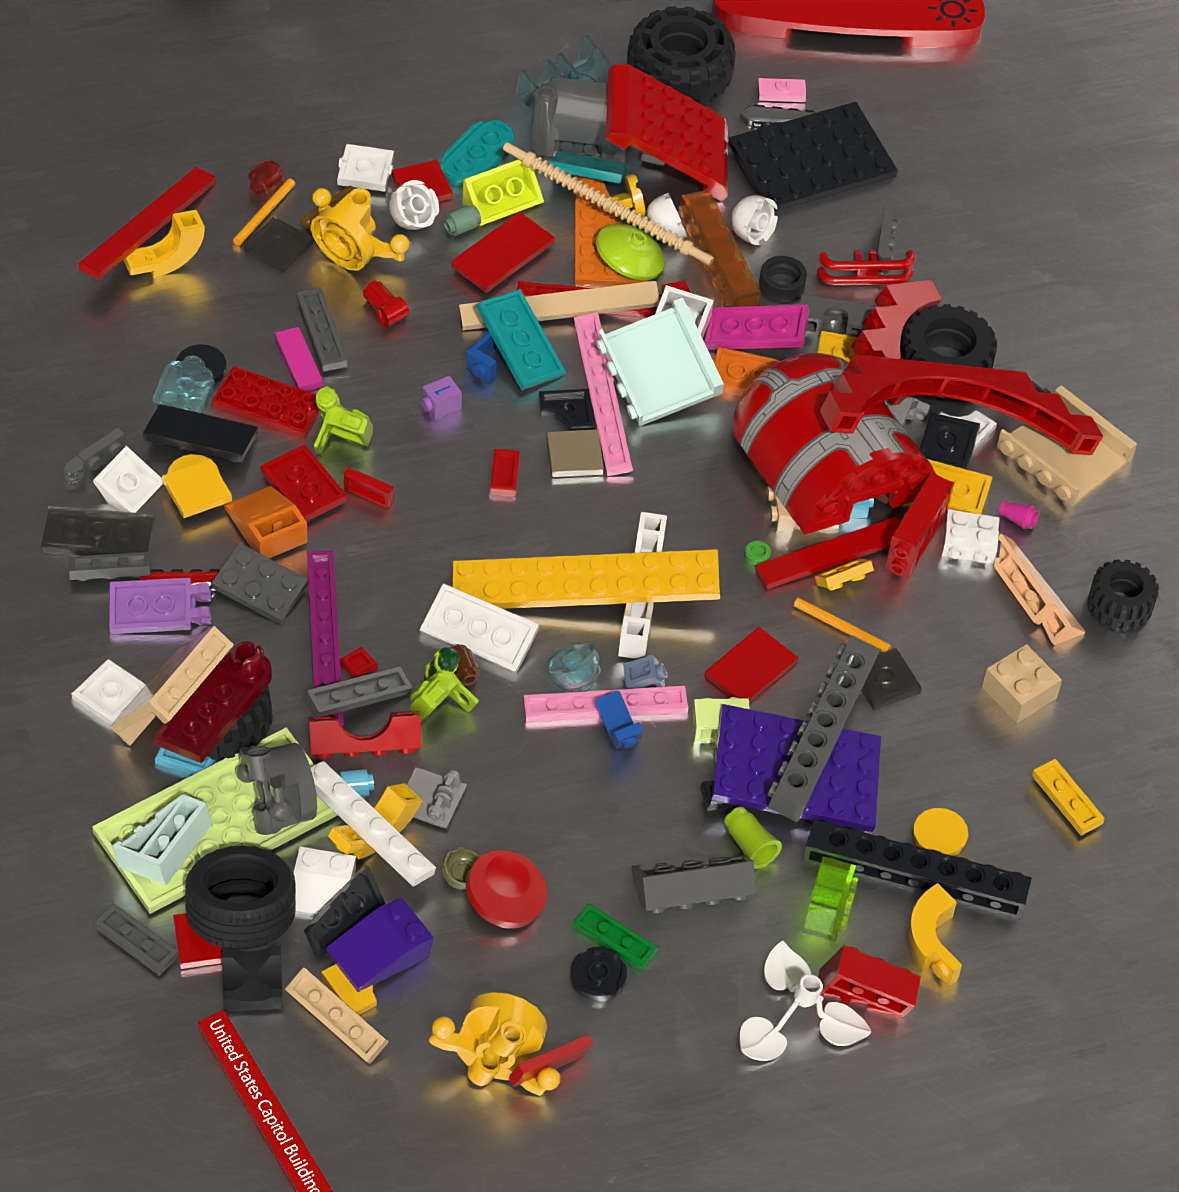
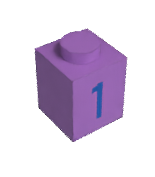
(441, 397)

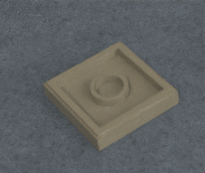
(575, 453)

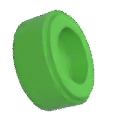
(757, 552)

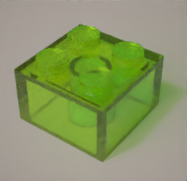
(831, 899)

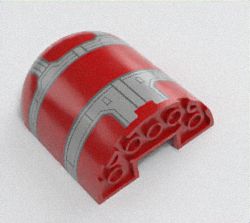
(818, 470)

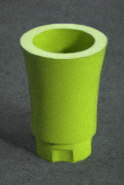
(752, 837)

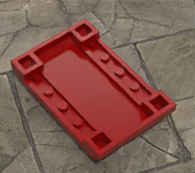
(667, 127)

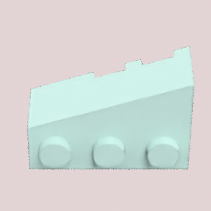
(166, 841)

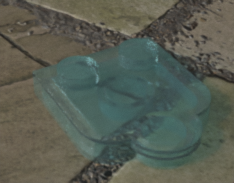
(185, 385)

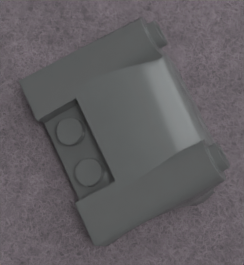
(572, 119)

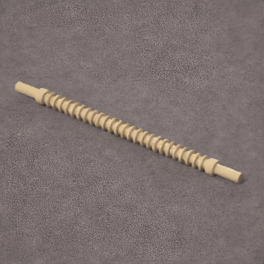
(530, 160)

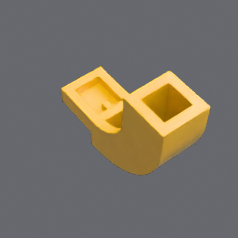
(173, 250)
(395, 806)
(929, 913)

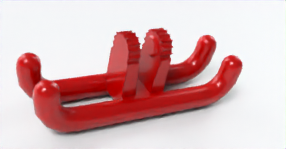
(866, 270)

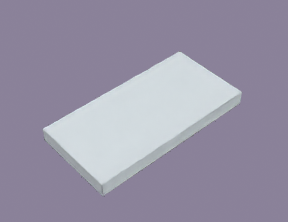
(482, 627)

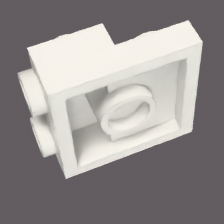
(971, 536)

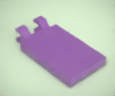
(157, 605)

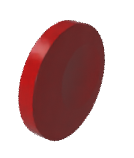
(506, 889)

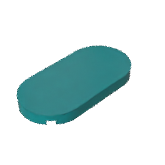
(476, 151)

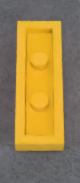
(1068, 797)

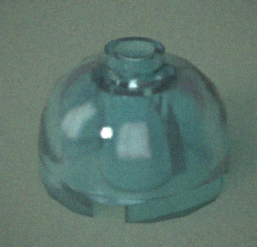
(576, 668)

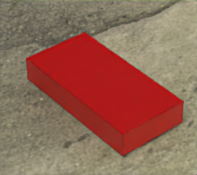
(504, 472)
(368, 488)

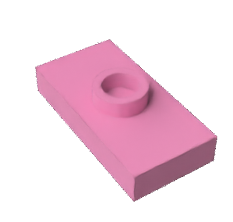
(781, 90)

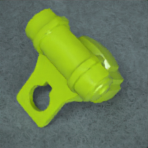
(340, 422)

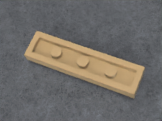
(336, 1015)

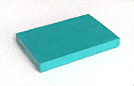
(590, 166)

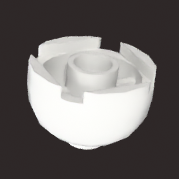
(413, 206)
(664, 212)
(754, 218)

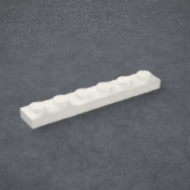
(371, 825)

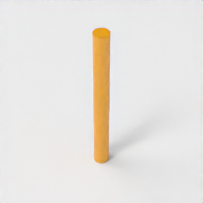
(263, 212)
(840, 624)

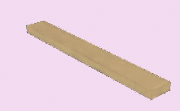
(577, 303)

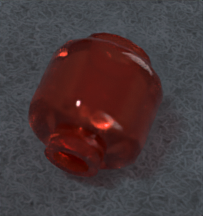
(266, 177)

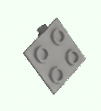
(439, 795)

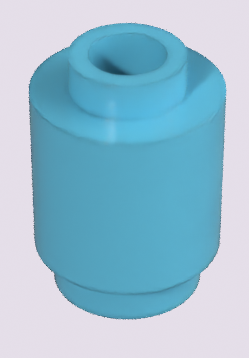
(359, 781)

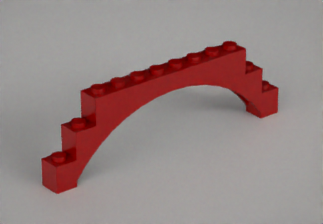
(877, 379)

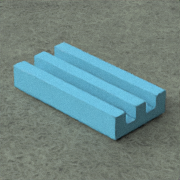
(181, 763)

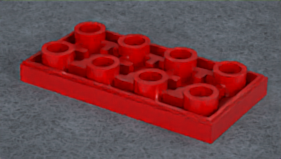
(502, 252)
(267, 402)

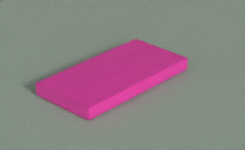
(757, 327)

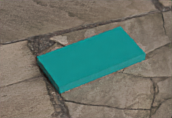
(520, 339)

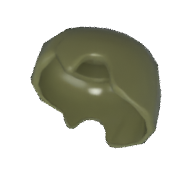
(457, 865)

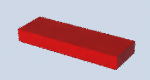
(554, 1058)

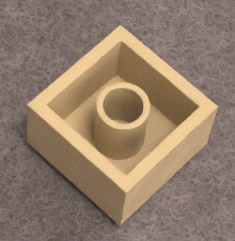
(1021, 683)

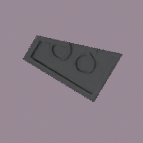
(345, 910)

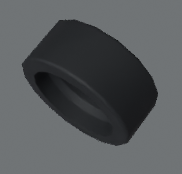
(785, 265)

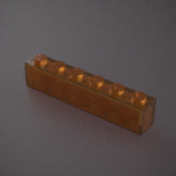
(712, 235)

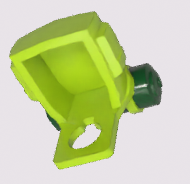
(440, 683)

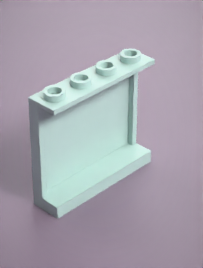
(660, 364)

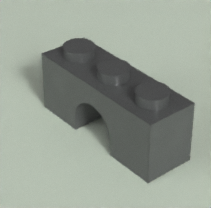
(833, 311)

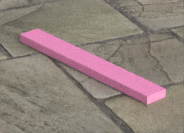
(603, 396)

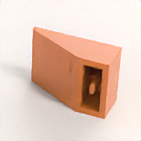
(268, 522)

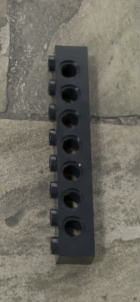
(903, 874)

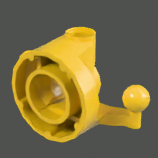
(347, 231)
(496, 1038)

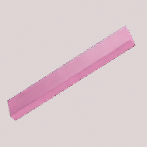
(582, 704)

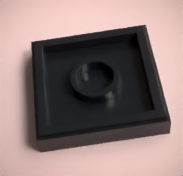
(949, 440)

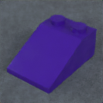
(381, 945)

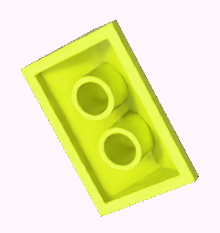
(502, 191)

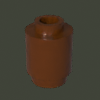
(467, 669)

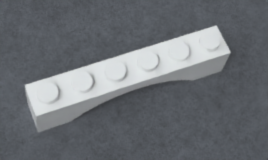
(639, 615)

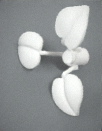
(788, 970)

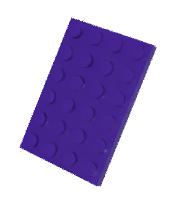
(756, 744)

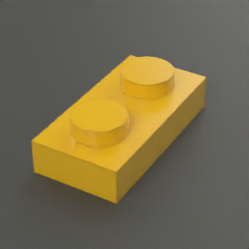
(851, 571)

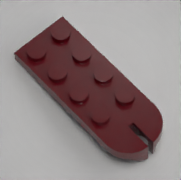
(217, 703)

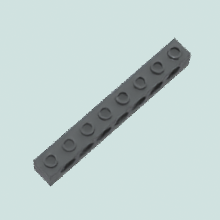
(823, 729)

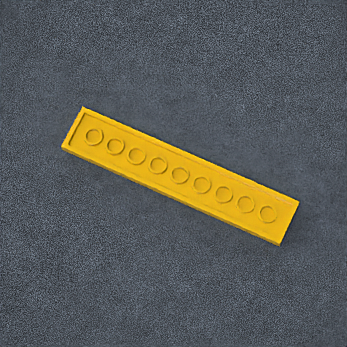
(591, 579)

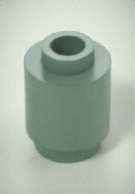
(462, 220)

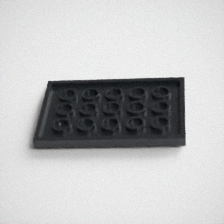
(813, 156)

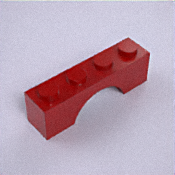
(399, 733)

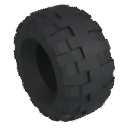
(688, 32)

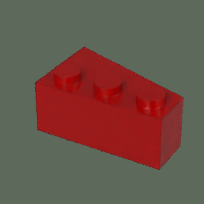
(869, 981)

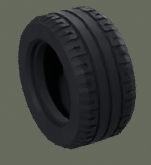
(241, 923)

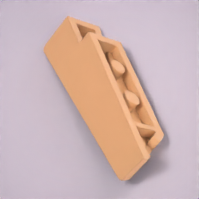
(1035, 594)

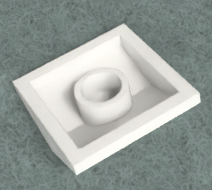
(127, 482)

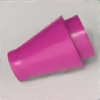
(1020, 514)

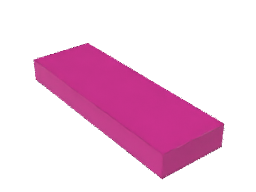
(298, 359)

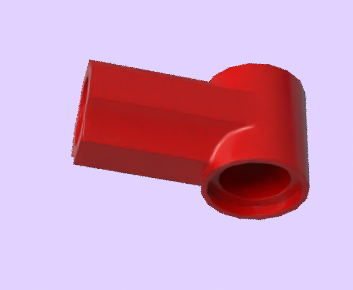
(388, 308)

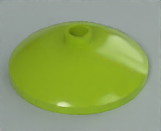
(630, 251)

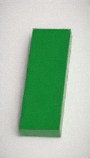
(615, 936)

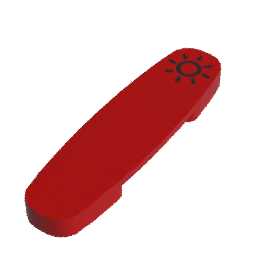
(916, 21)

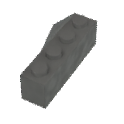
(695, 883)

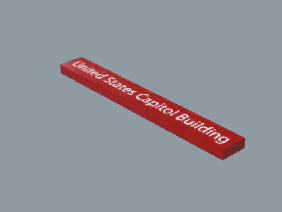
(262, 1104)

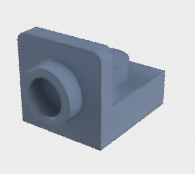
(644, 673)

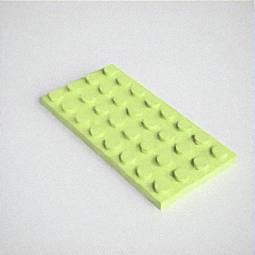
(231, 814)

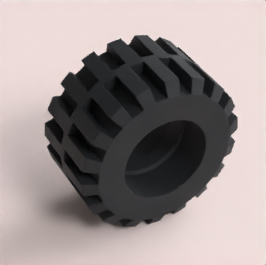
(1126, 579)

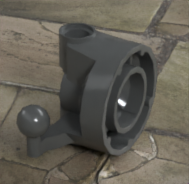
(282, 786)

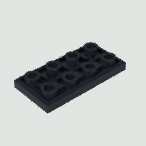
(200, 433)

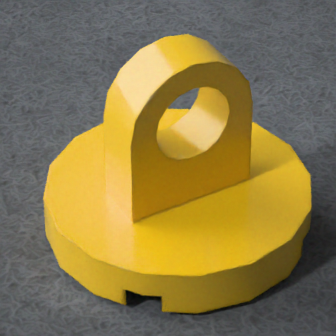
(633, 197)

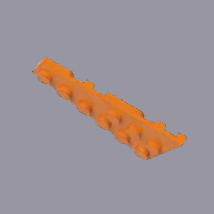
(589, 220)

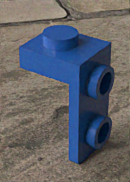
(478, 360)
(618, 721)

